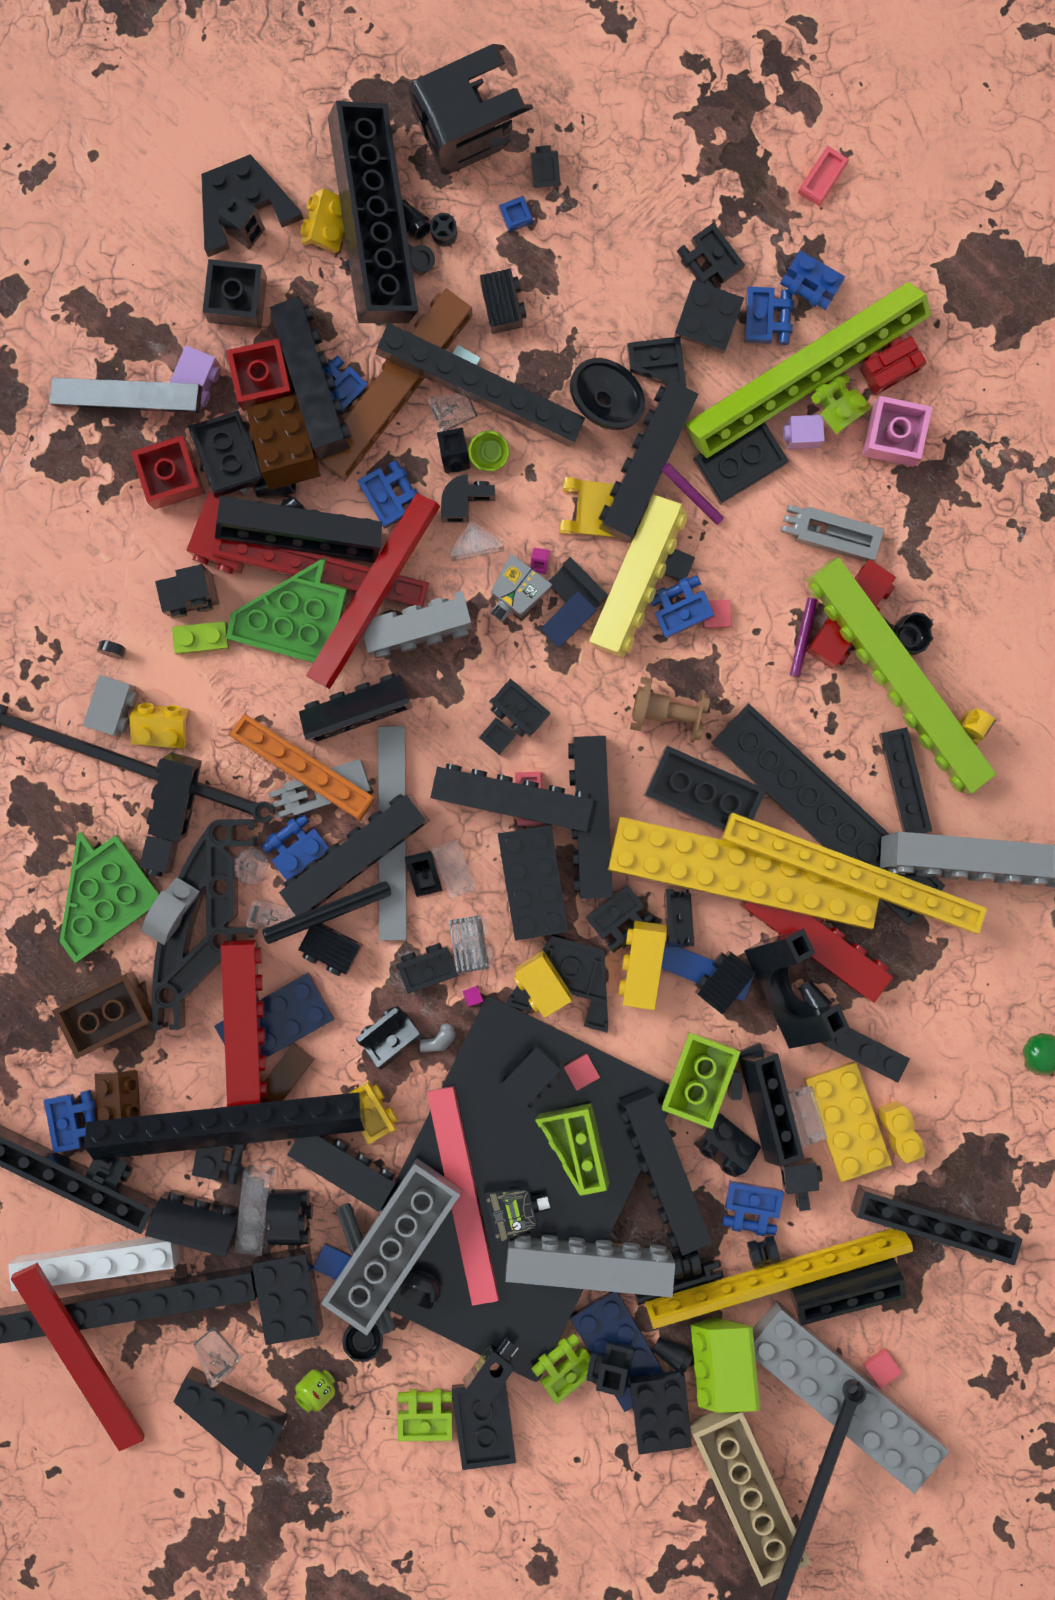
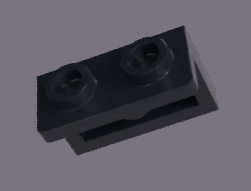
(518, 708)
(427, 968)
(389, 1036)
(728, 1147)

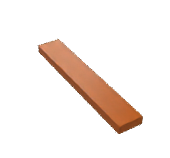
(302, 767)

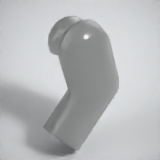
(441, 1041)

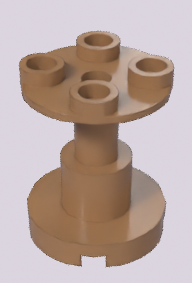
(658, 708)

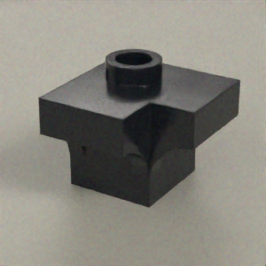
(611, 1369)

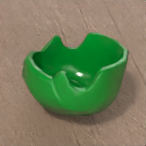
(1040, 1054)

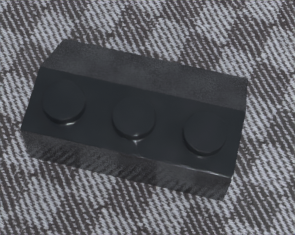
(194, 1223)

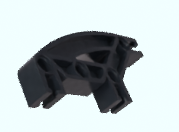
(173, 965)

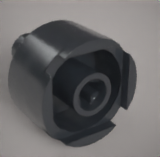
(288, 1217)

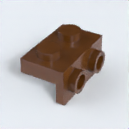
(117, 1095)

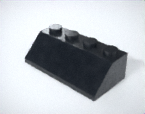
(354, 709)

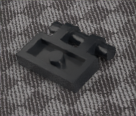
(717, 254)
(614, 913)
(210, 1163)

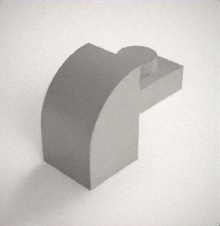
(168, 910)

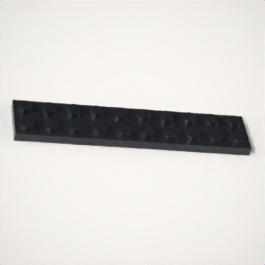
(807, 794)

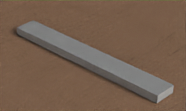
(393, 865)

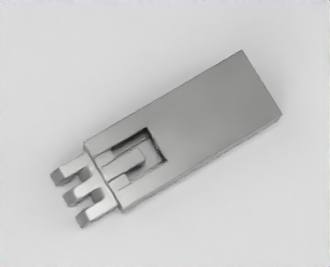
(842, 534)
(352, 771)

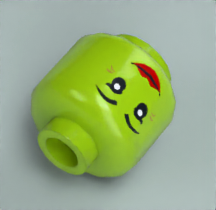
(315, 1390)

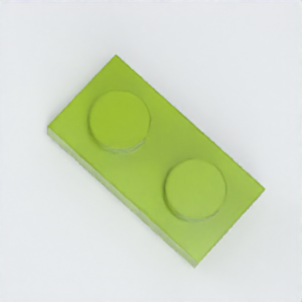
(200, 637)

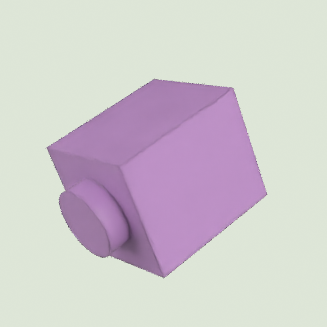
(804, 432)

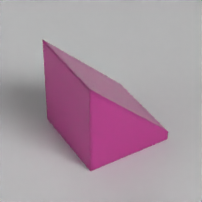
(539, 560)
(473, 995)

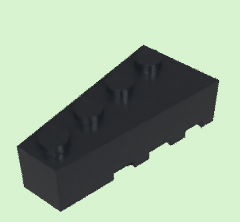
(232, 1417)

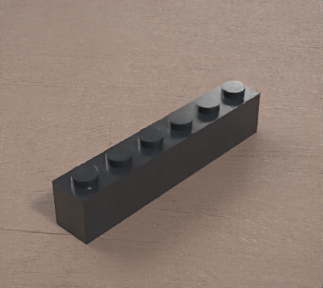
(310, 378)
(649, 458)
(298, 529)
(514, 799)
(595, 847)
(355, 855)
(665, 1172)
(936, 1224)

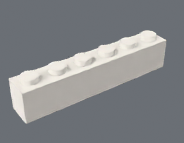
(101, 1260)

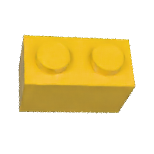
(542, 984)

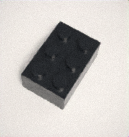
(287, 1295)

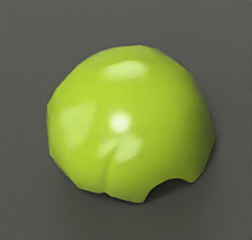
(489, 451)

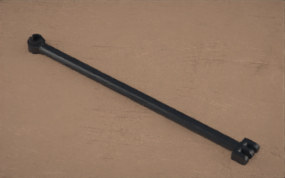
(128, 763)
(819, 1487)

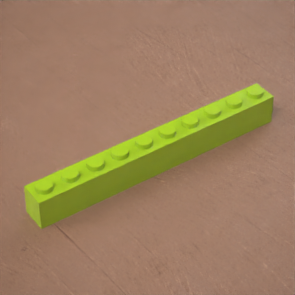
(808, 369)
(900, 676)

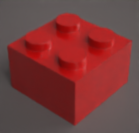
(259, 373)
(168, 472)

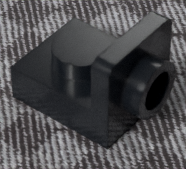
(545, 166)
(453, 450)

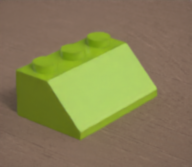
(700, 1079)
(725, 1366)

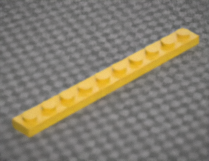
(854, 873)
(778, 1277)

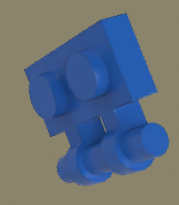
(812, 280)
(759, 315)
(348, 384)
(381, 495)
(685, 613)
(294, 859)
(63, 1119)
(754, 1200)

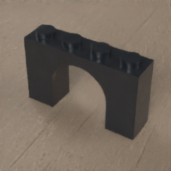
(797, 1021)

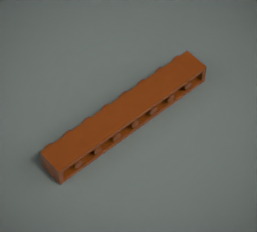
(396, 384)

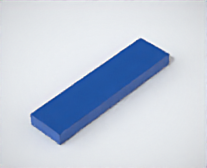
(690, 965)

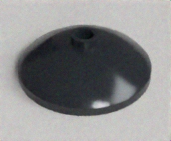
(607, 394)

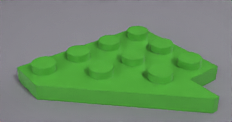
(292, 616)
(103, 895)

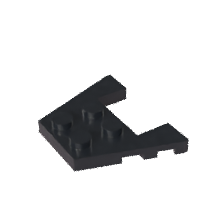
(249, 183)
(582, 971)

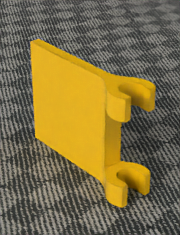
(590, 502)

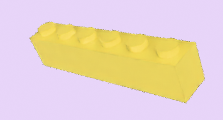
(638, 576)

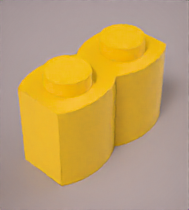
(901, 1135)

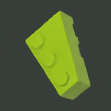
(578, 1145)

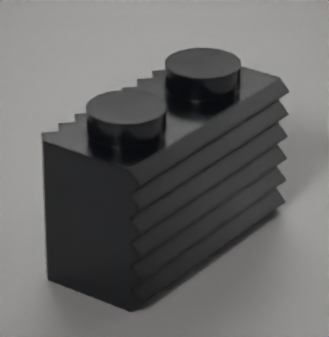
(501, 301)
(330, 948)
(724, 981)

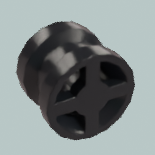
(443, 223)

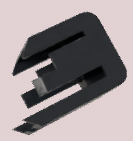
(455, 117)

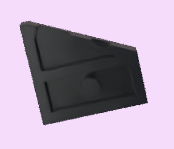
(657, 360)

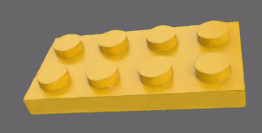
(849, 1122)

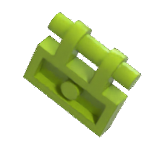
(846, 409)
(568, 1374)
(425, 1424)

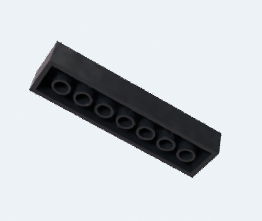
(372, 212)

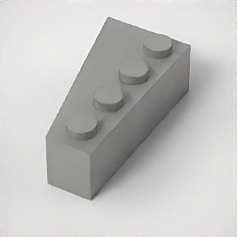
(417, 626)

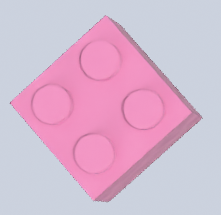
(897, 431)

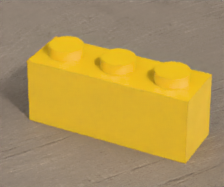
(643, 965)

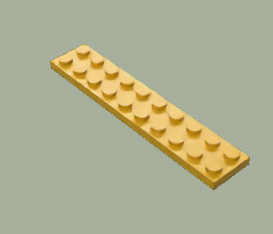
(734, 873)

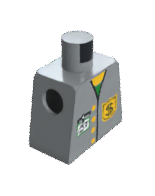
(517, 589)

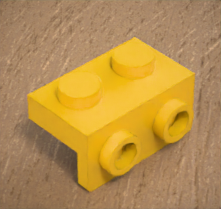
(324, 221)
(158, 725)
(378, 1118)

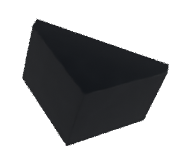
(424, 873)

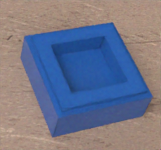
(516, 214)

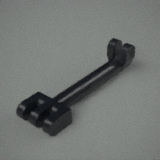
(691, 1282)

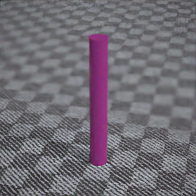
(692, 493)
(803, 637)

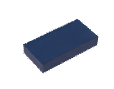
(568, 619)

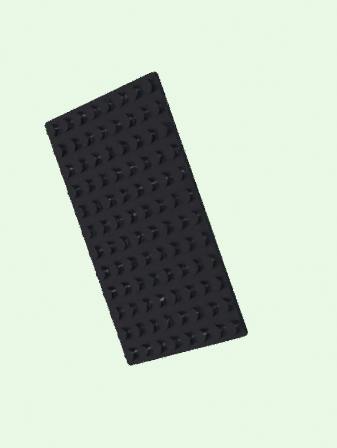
(513, 1150)

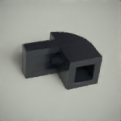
(457, 496)

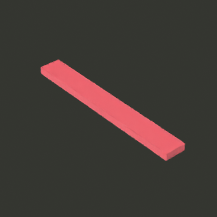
(467, 1209)

